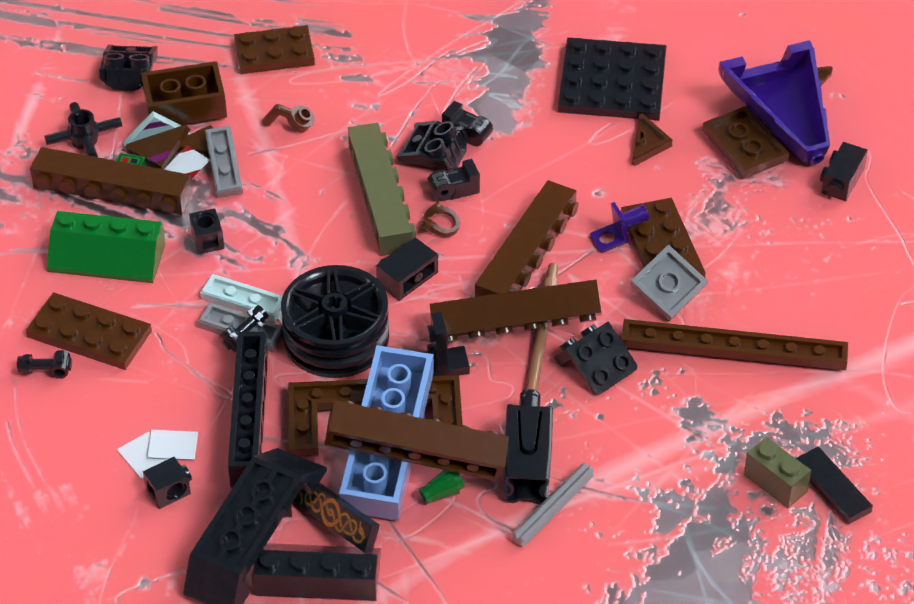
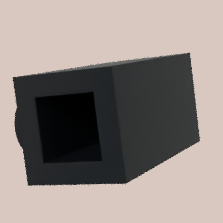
(843, 171)

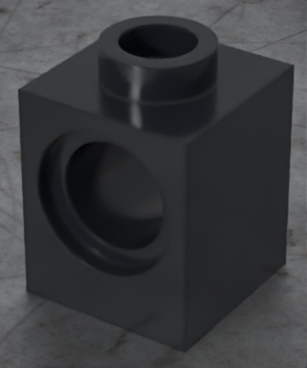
(206, 231)
(167, 482)

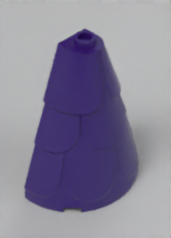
(785, 99)

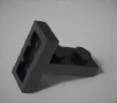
(445, 360)

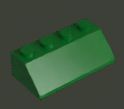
(105, 246)

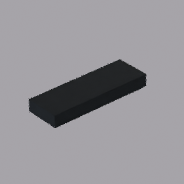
(835, 486)

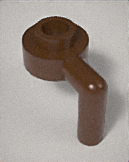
(299, 117)

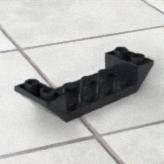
(246, 525)

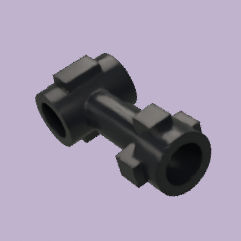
(256, 317)
(58, 365)

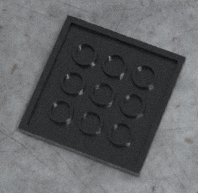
(612, 78)

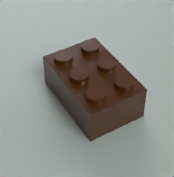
(186, 93)

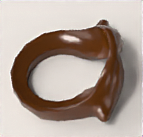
(428, 225)

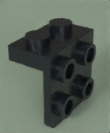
(598, 357)

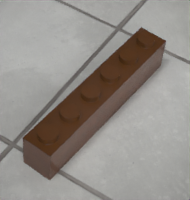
(111, 180)
(529, 241)
(520, 309)
(416, 440)

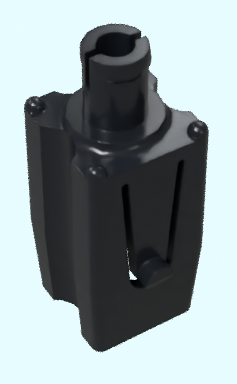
(528, 449)

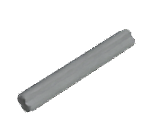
(552, 505)

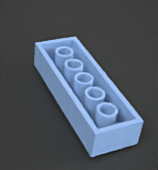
(397, 384)

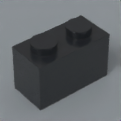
(407, 268)

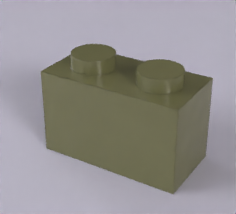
(777, 472)

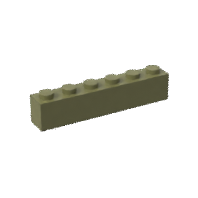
(380, 187)

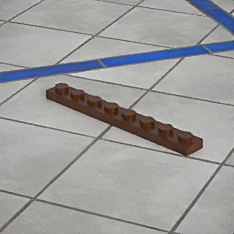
(735, 344)

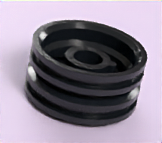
(334, 320)

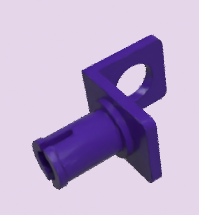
(620, 226)

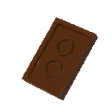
(274, 49)
(745, 141)

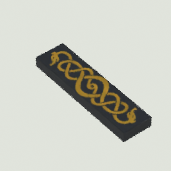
(340, 517)

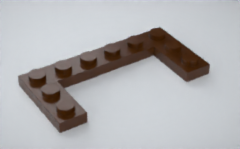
(310, 397)

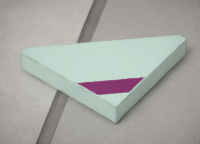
(150, 126)

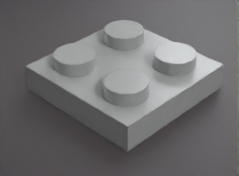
(669, 282)

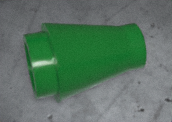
(442, 486)

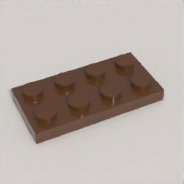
(662, 230)
(89, 330)

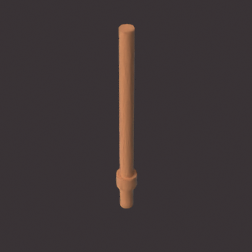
(541, 335)

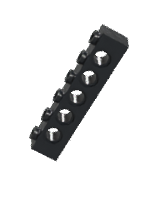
(248, 402)

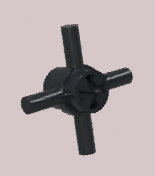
(82, 129)

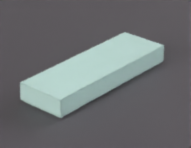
(241, 296)

